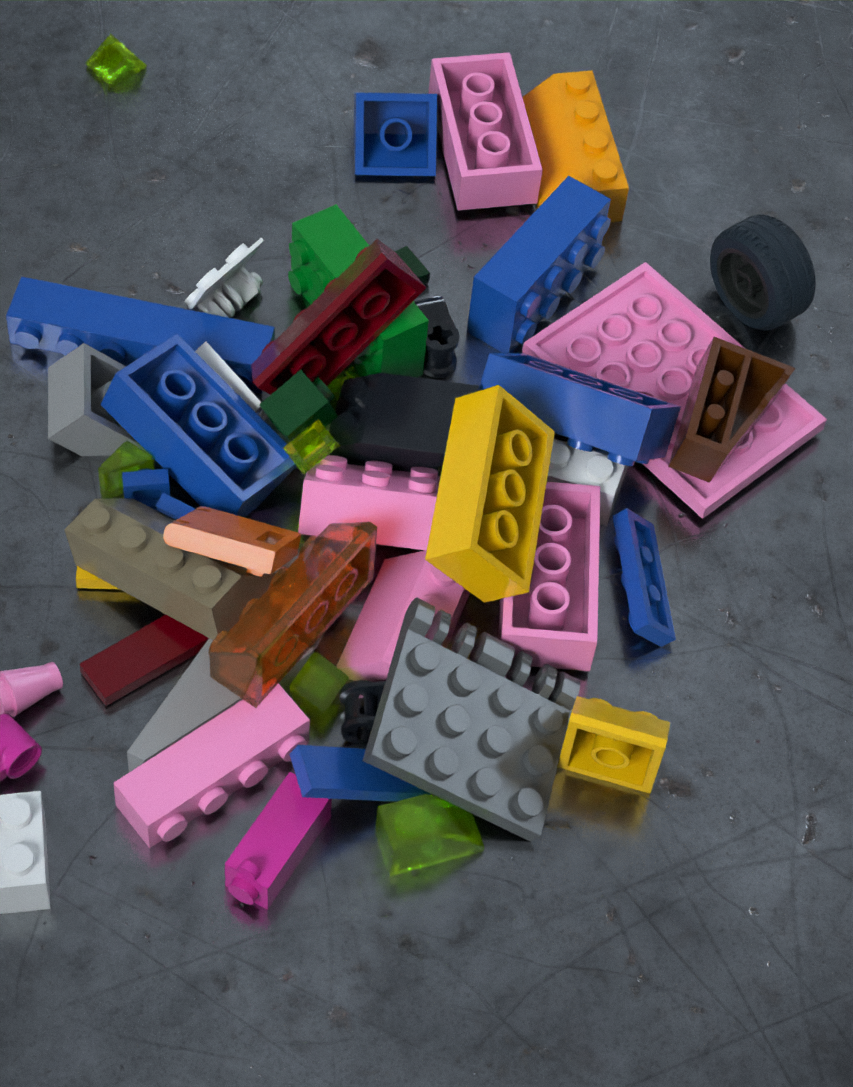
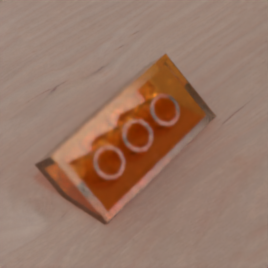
(294, 610)

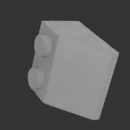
(74, 400)

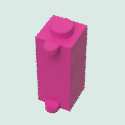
(275, 844)

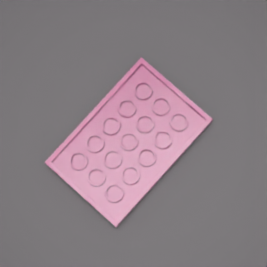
(651, 341)

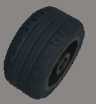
(762, 272)

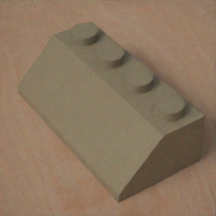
(127, 549)

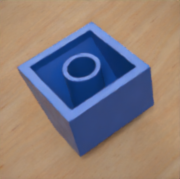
(395, 134)

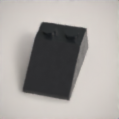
(395, 420)

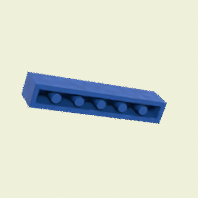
(126, 328)

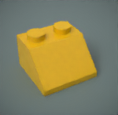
(614, 744)

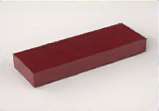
(140, 658)

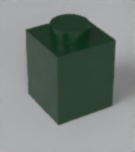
(299, 405)

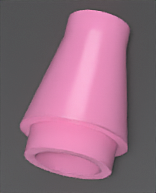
(27, 686)

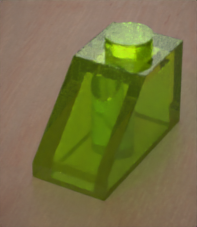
(424, 833)

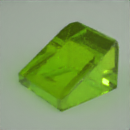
(114, 62)
(311, 446)
(124, 459)

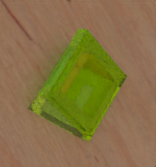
(317, 685)

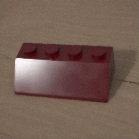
(340, 320)

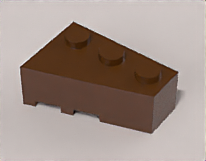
(723, 405)

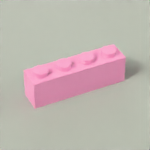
(210, 766)

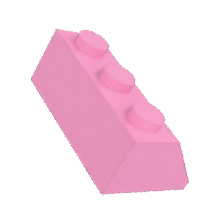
(380, 621)

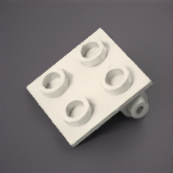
(230, 287)

